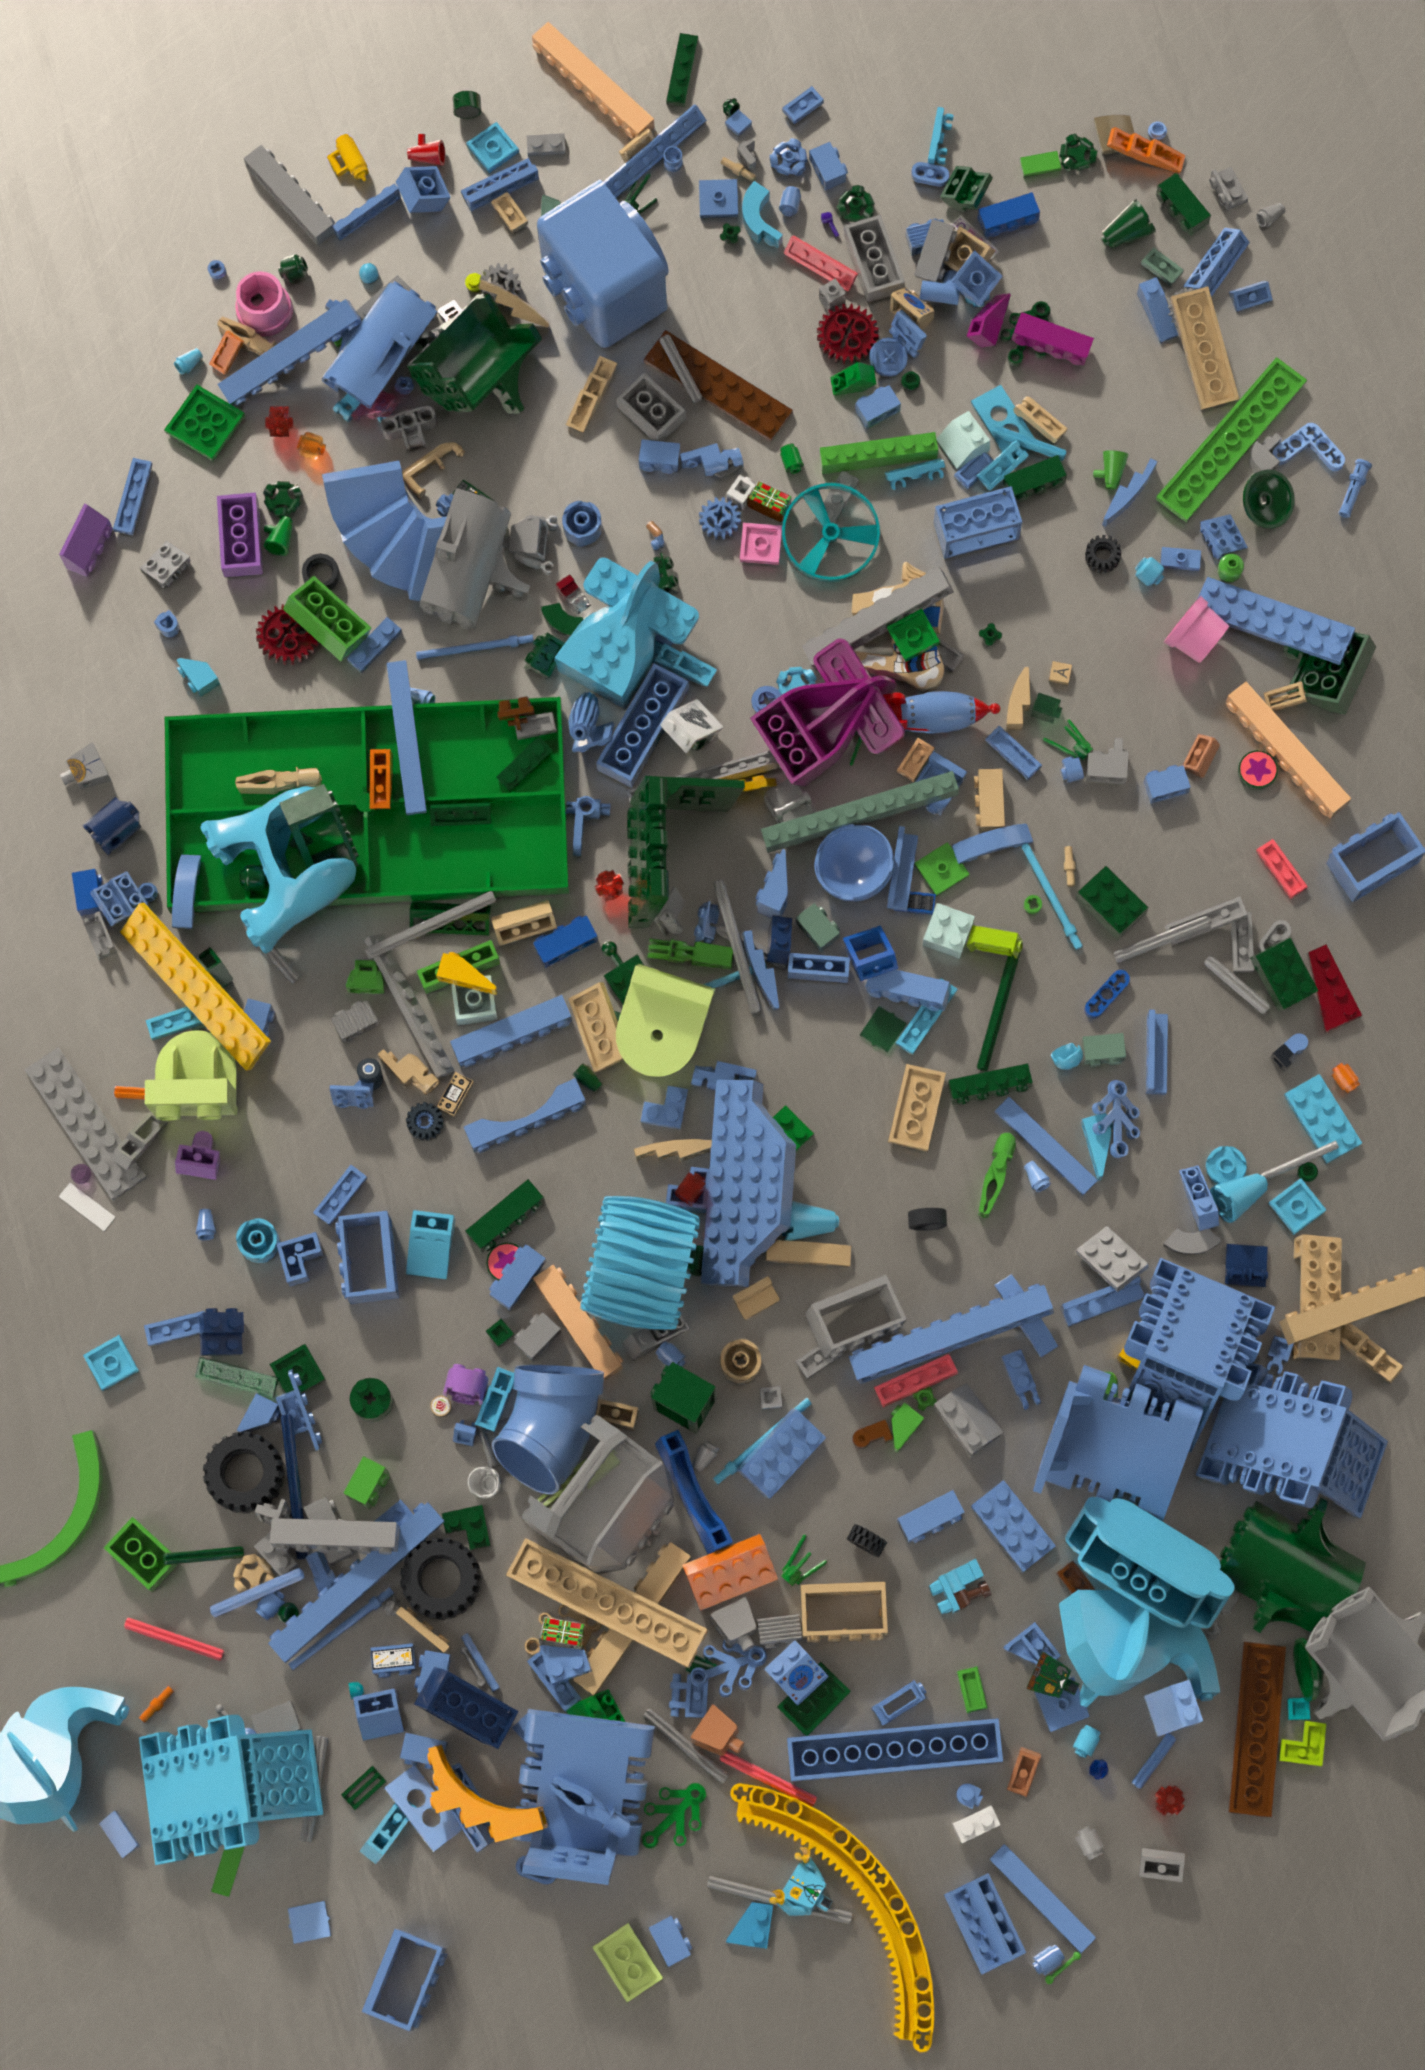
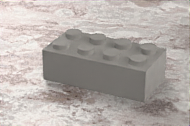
(873, 258)

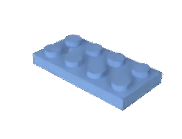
(1013, 1526)

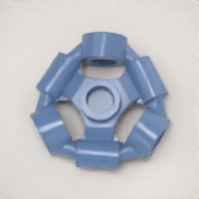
(789, 157)

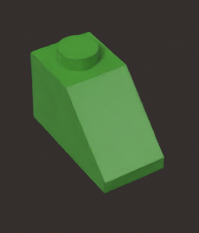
(904, 1424)

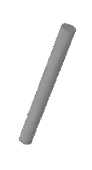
(1300, 1160)

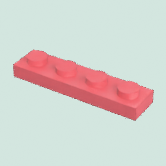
(820, 263)
(916, 1380)

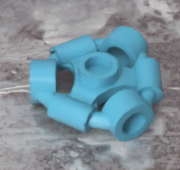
(795, 673)

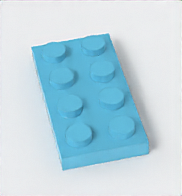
(1322, 1117)

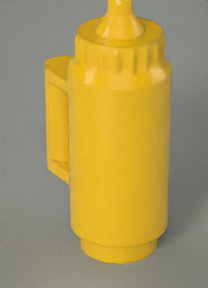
(351, 156)

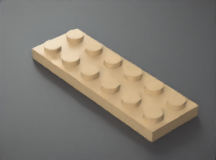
(1204, 348)

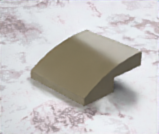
(1103, 128)

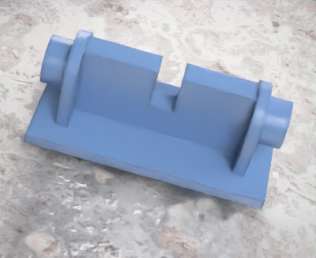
(707, 914)

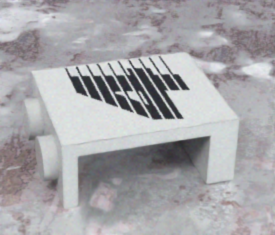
(691, 724)

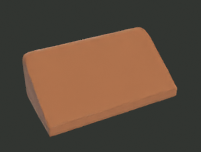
(1201, 755)

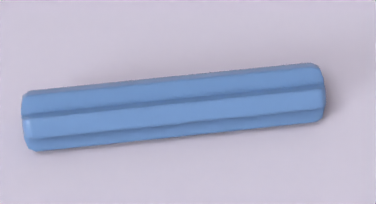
(1154, 1760)

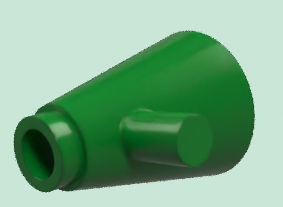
(279, 537)

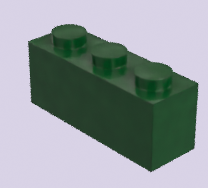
(1183, 204)
(1036, 478)

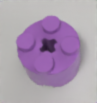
(466, 1384)

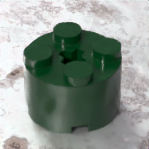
(377, 1409)

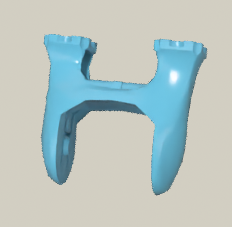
(288, 898)

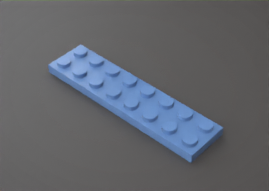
(1278, 621)

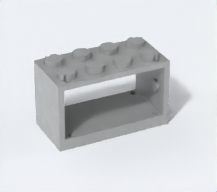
(817, 1310)

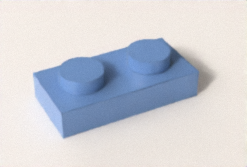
(803, 105)

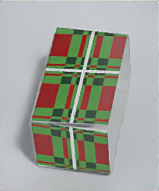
(561, 1633)

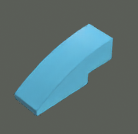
(496, 1399)

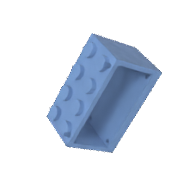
(977, 522)
(1405, 835)
(370, 1295)
(384, 1973)

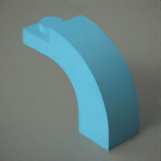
(753, 202)

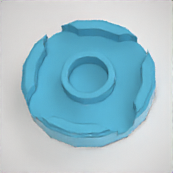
(1225, 1164)

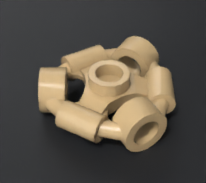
(252, 1575)

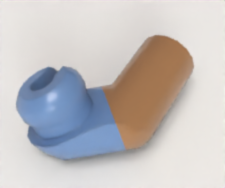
(658, 535)

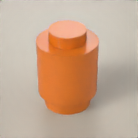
(1345, 1077)

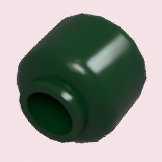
(293, 268)
(253, 878)

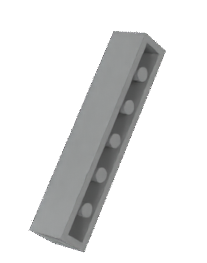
(289, 194)
(334, 1535)

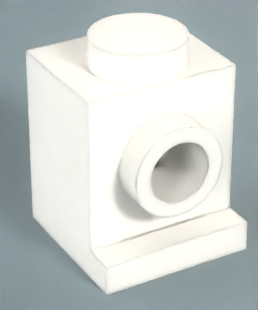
(741, 484)

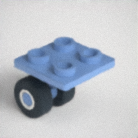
(361, 1093)

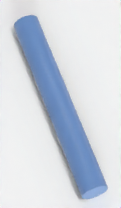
(480, 1662)

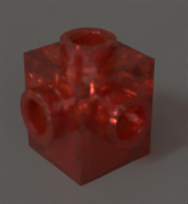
(279, 421)
(612, 891)
(1162, 1804)

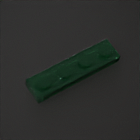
(237, 1377)

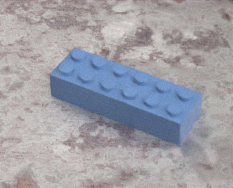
(640, 726)

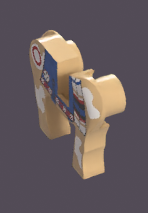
(924, 670)

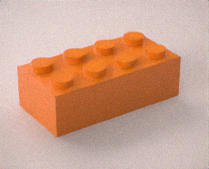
(730, 1572)

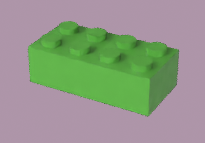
(327, 618)

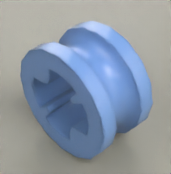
(219, 274)

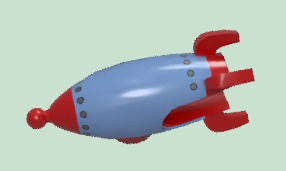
(938, 711)

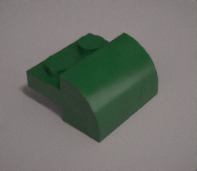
(965, 188)

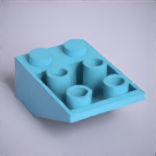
(430, 1244)

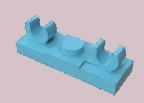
(938, 136)
(915, 471)

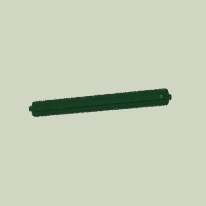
(997, 1013)

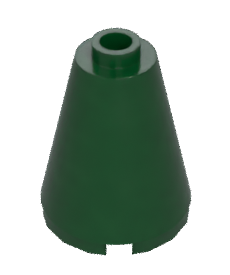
(1128, 226)

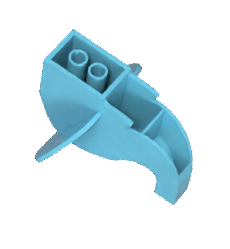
(1123, 1644)
(42, 1755)

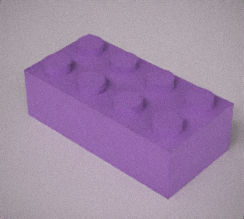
(239, 534)

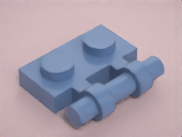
(907, 333)
(695, 1697)

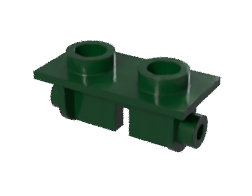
(665, 566)

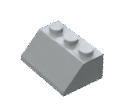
(967, 1419)

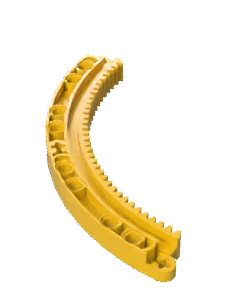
(906, 1950)

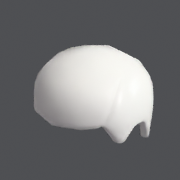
(484, 1482)

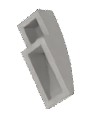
(138, 1141)

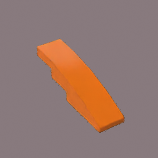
(1146, 151)

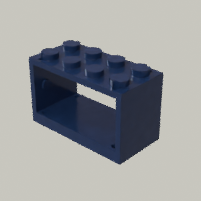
(466, 1707)

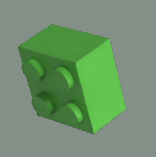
(367, 1482)

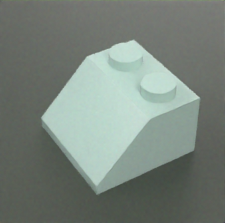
(963, 440)

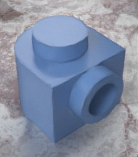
(167, 624)
(1071, 769)
(969, 1795)

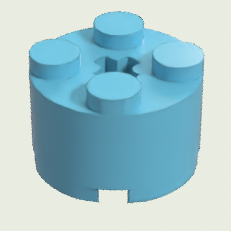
(253, 1230)

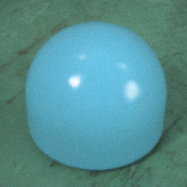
(368, 273)

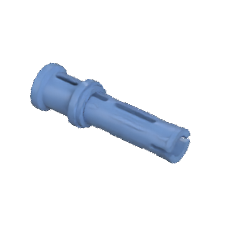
(1356, 480)

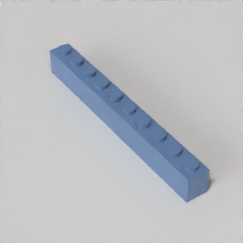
(353, 1585)

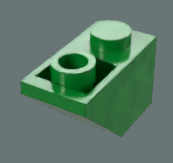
(853, 379)

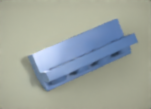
(985, 1923)

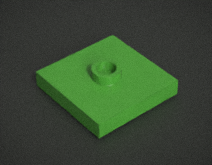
(941, 869)

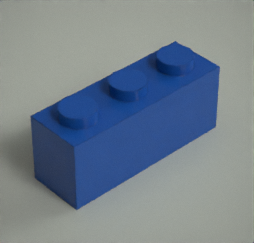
(1008, 215)
(565, 941)

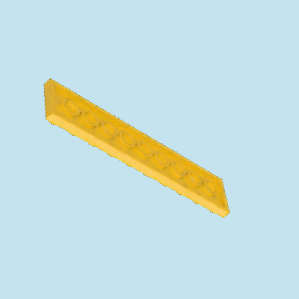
(195, 986)

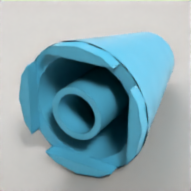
(1238, 1195)
(810, 1221)

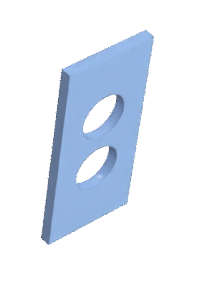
(399, 1790)

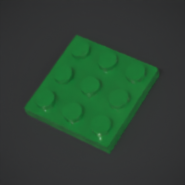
(204, 422)

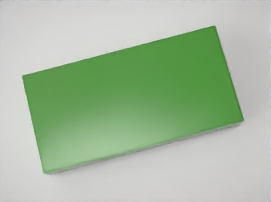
(1040, 164)
(972, 1689)

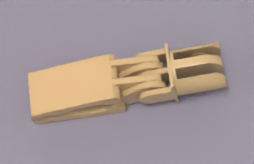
(252, 342)
(278, 781)

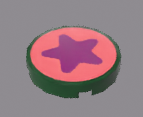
(1257, 770)
(499, 1258)

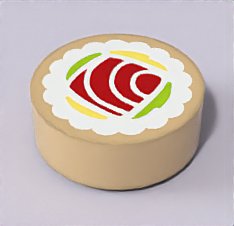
(441, 1406)

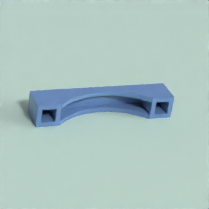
(564, 1099)

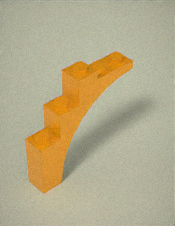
(453, 1793)

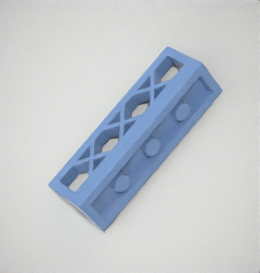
(499, 187)
(1219, 263)
(902, 870)
(1156, 1053)
(1101, 1302)
(476, 1834)

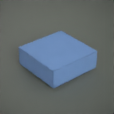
(738, 123)

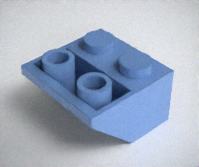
(379, 1714)

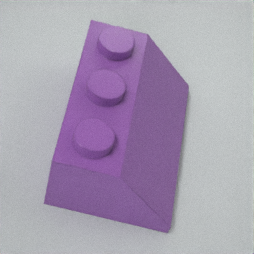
(85, 541)

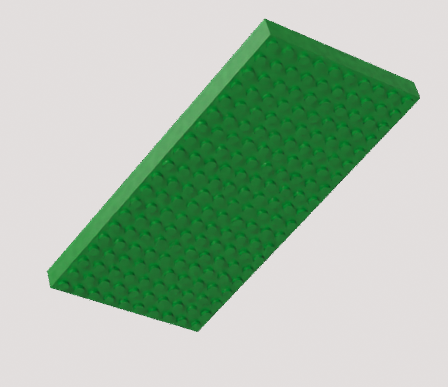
(399, 853)

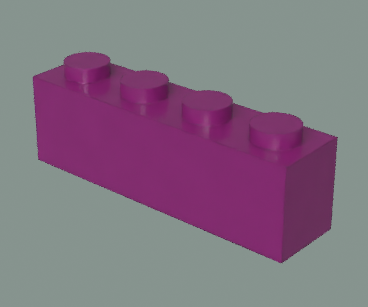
(1052, 339)

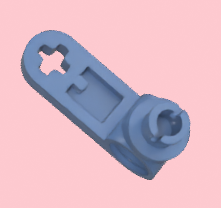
(580, 816)

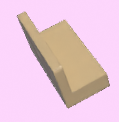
(756, 1298)

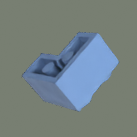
(701, 1204)
(295, 1253)

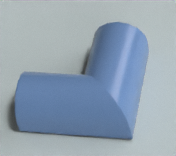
(941, 292)

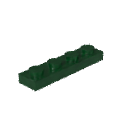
(682, 69)

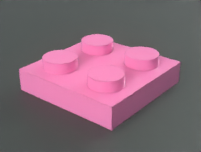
(761, 543)

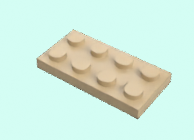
(597, 1026)
(916, 1107)

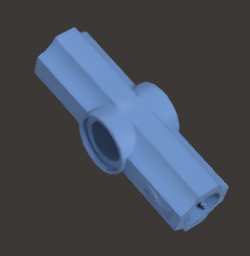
(321, 1571)

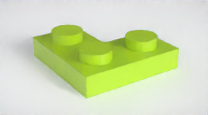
(1308, 1751)

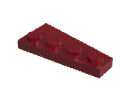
(1334, 996)

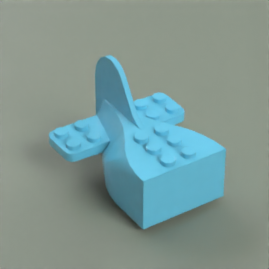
(617, 643)

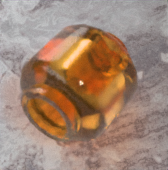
(310, 445)

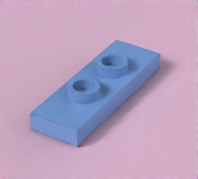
(1013, 752)

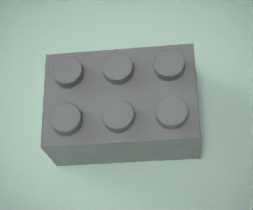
(651, 408)

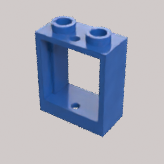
(866, 967)

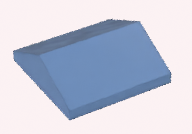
(976, 279)

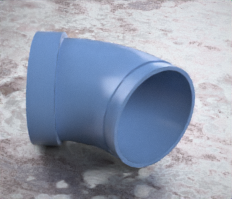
(545, 1430)

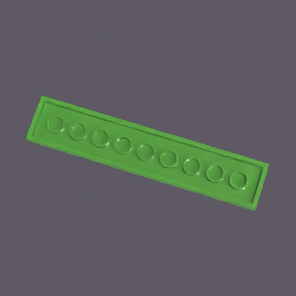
(1231, 439)

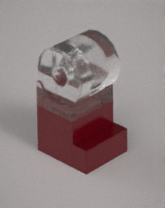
(572, 594)

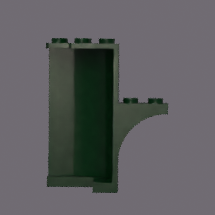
(473, 357)
(1289, 1566)

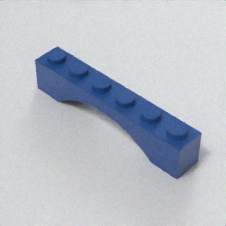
(707, 1523)

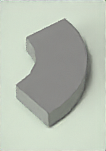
(1192, 1242)

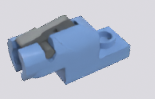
(713, 461)

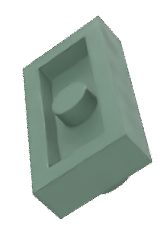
(1162, 267)

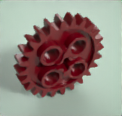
(863, 339)
(273, 626)

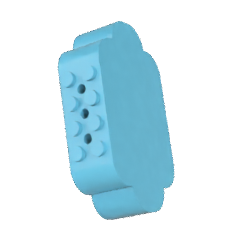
(1149, 1562)

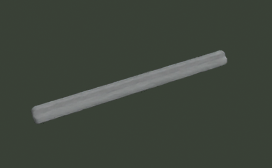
(430, 925)
(737, 946)
(764, 1896)

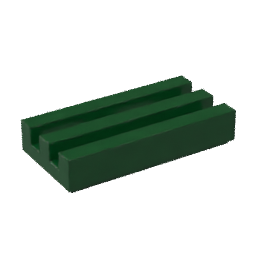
(350, 1799)

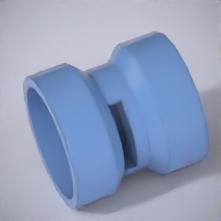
(675, 155)

